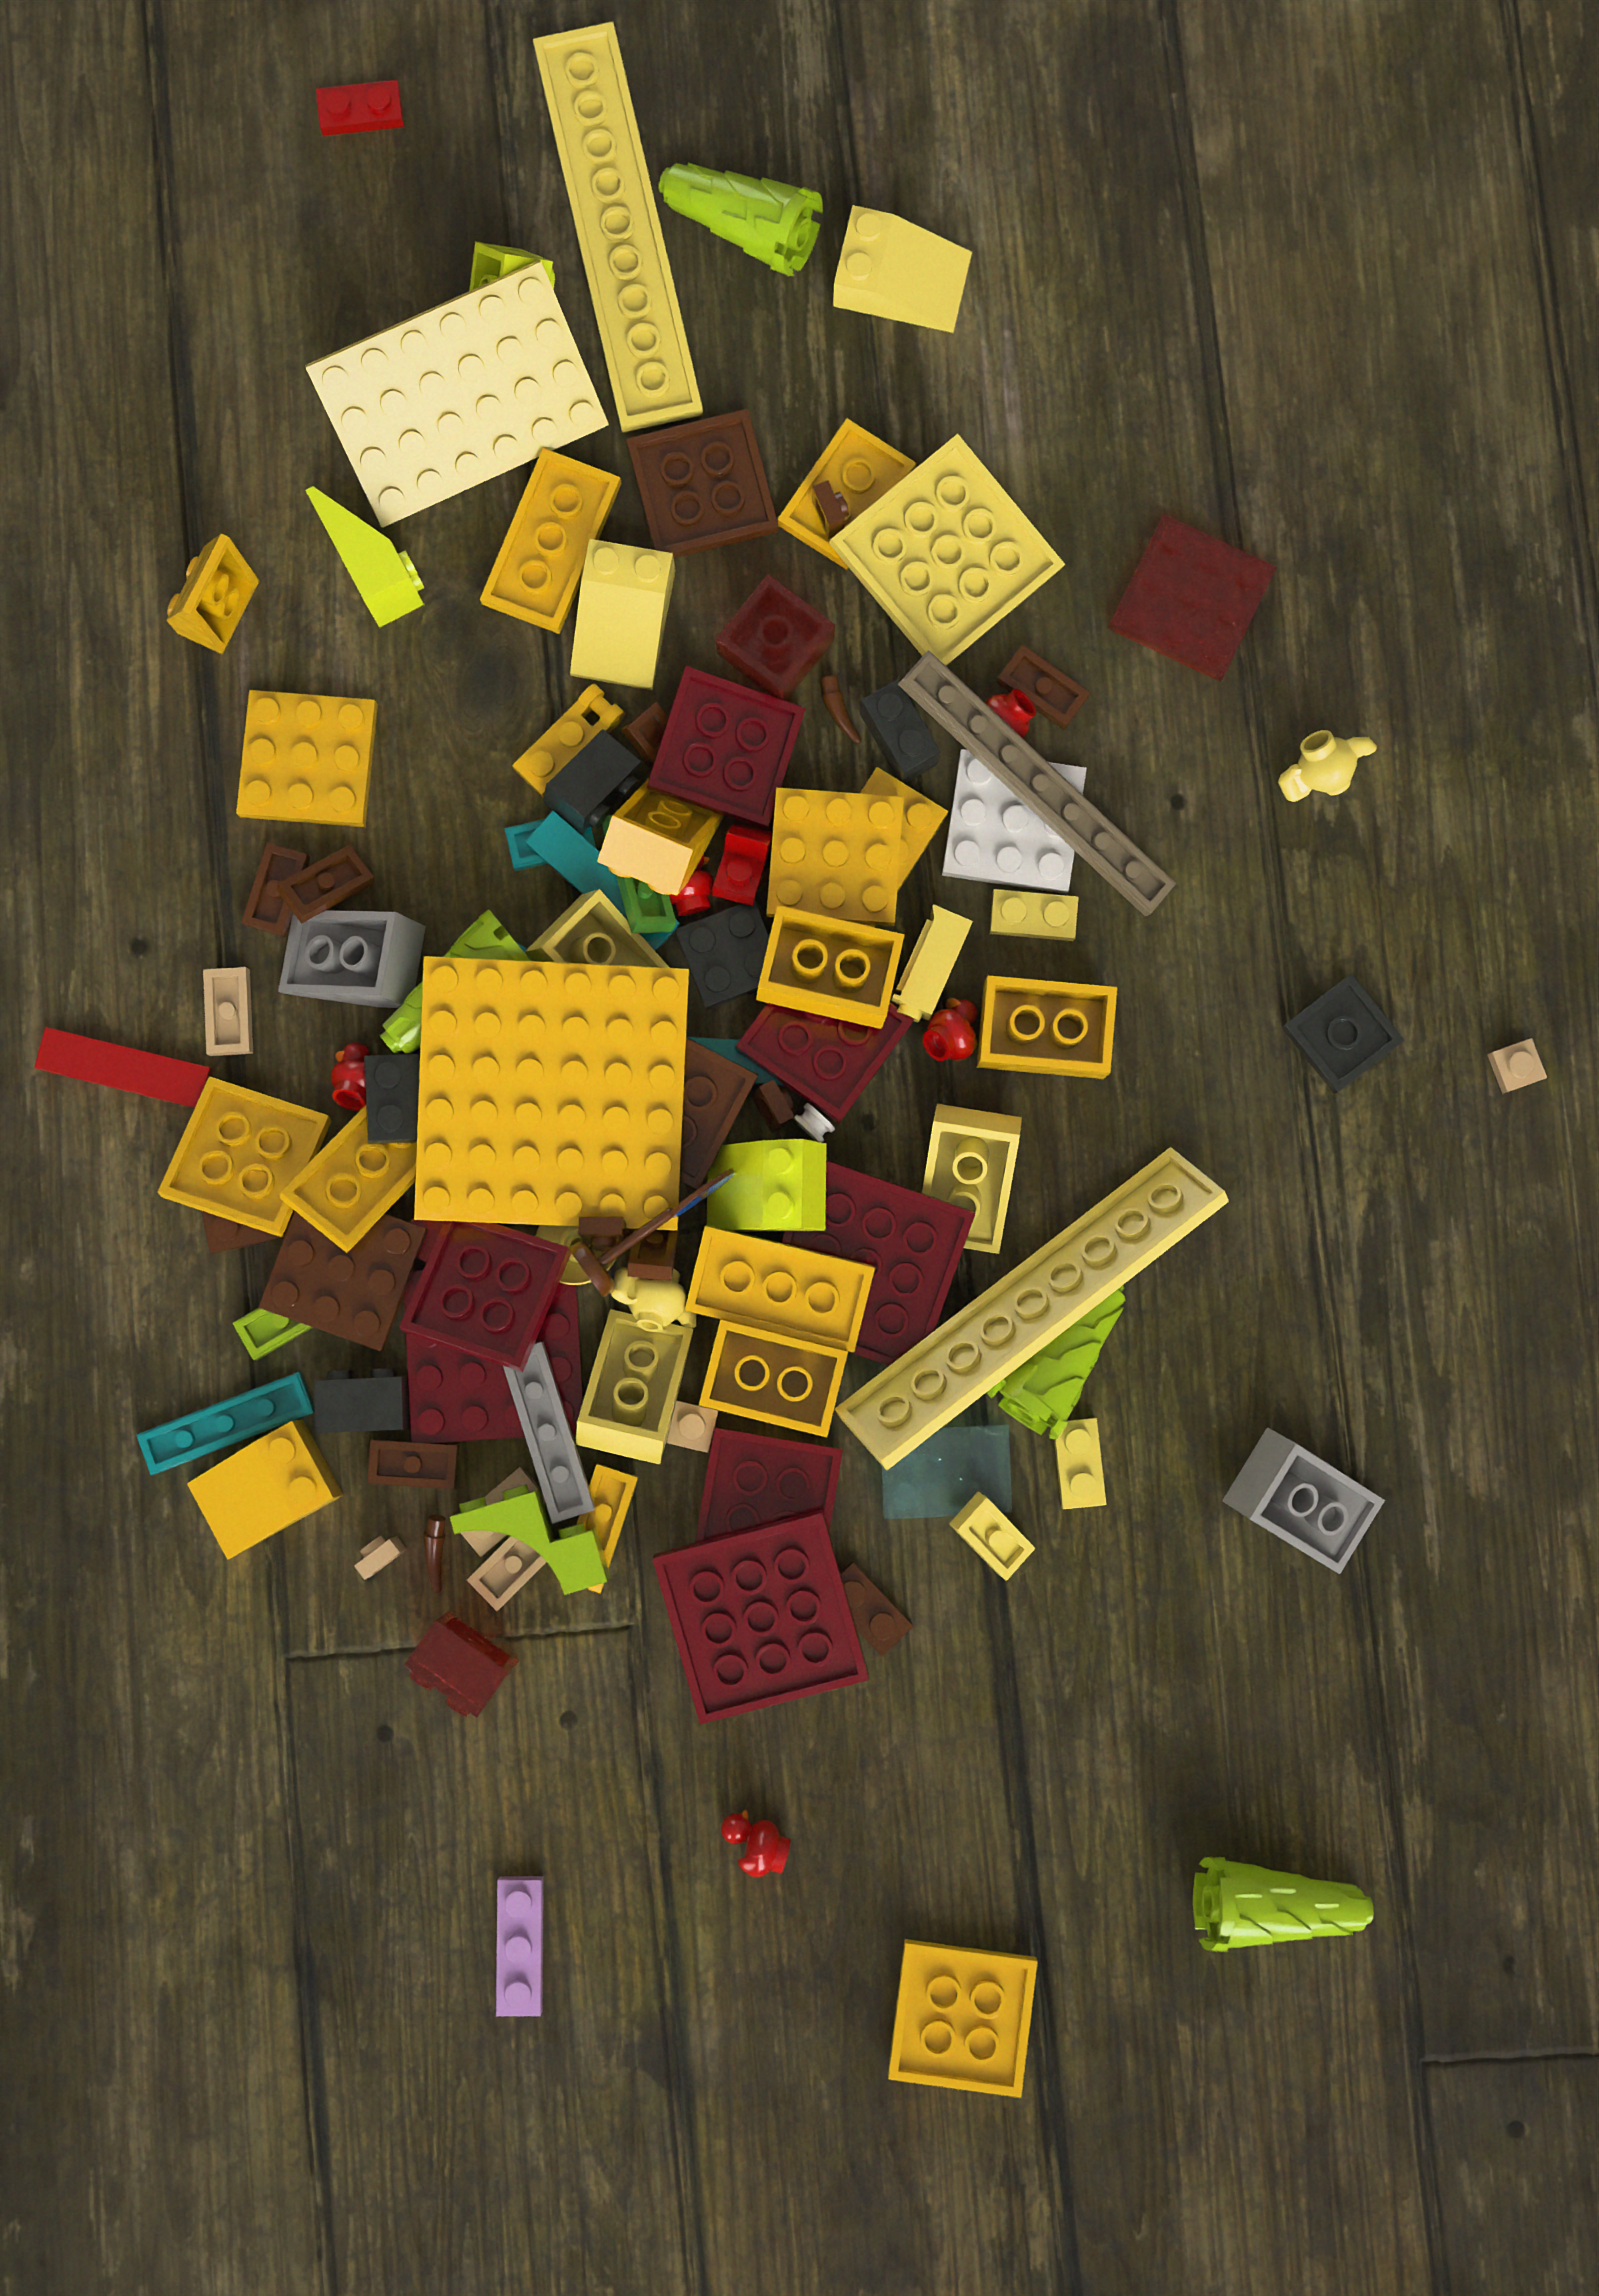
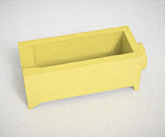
(931, 963)

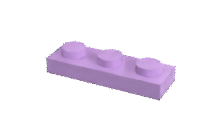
(519, 1946)

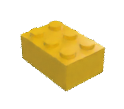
(830, 967)
(1046, 1027)
(773, 1378)

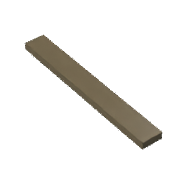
(1036, 783)

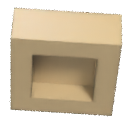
(1517, 1066)
(692, 1426)
(378, 1555)

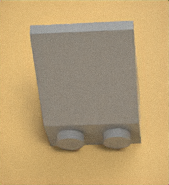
(353, 957)
(1303, 1500)

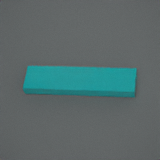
(577, 863)
(226, 1423)

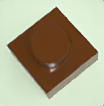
(830, 508)
(647, 731)
(774, 1105)
(602, 1232)

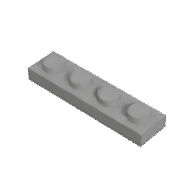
(549, 1437)

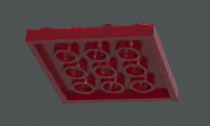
(910, 1243)
(470, 1397)
(761, 1616)

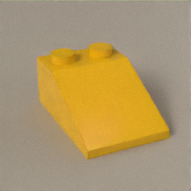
(213, 595)
(658, 840)
(265, 1488)

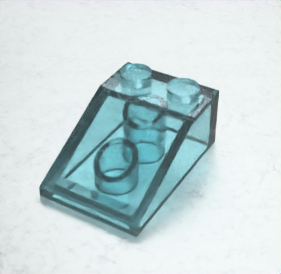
(948, 1472)

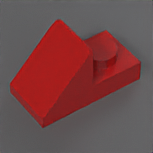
(742, 863)

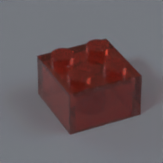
(775, 638)
(460, 1665)

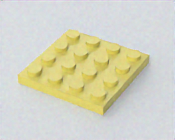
(947, 552)

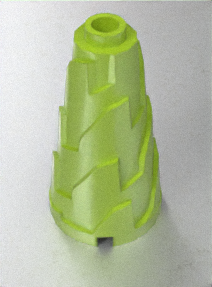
(756, 214)
(482, 940)
(1052, 1380)
(1263, 1906)

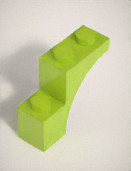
(574, 1557)

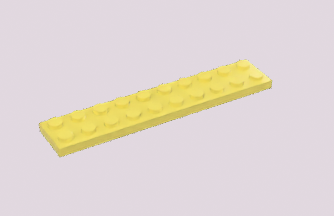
(618, 227)
(1030, 1307)

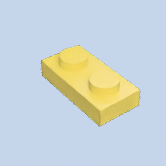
(1033, 915)
(1080, 1465)
(992, 1535)

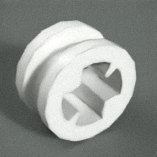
(813, 1123)

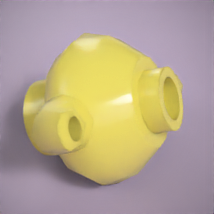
(1324, 765)
(653, 1301)

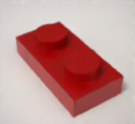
(360, 107)

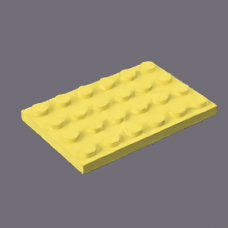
(458, 393)

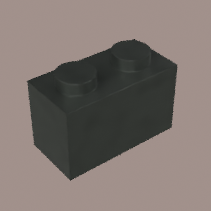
(899, 732)
(593, 782)
(362, 1403)

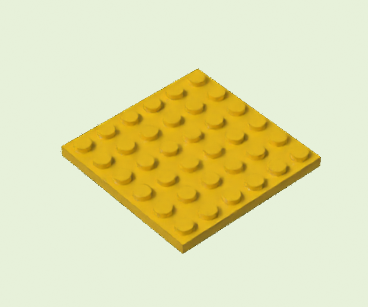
(549, 1092)

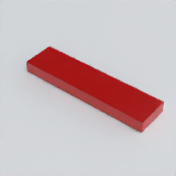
(121, 1067)

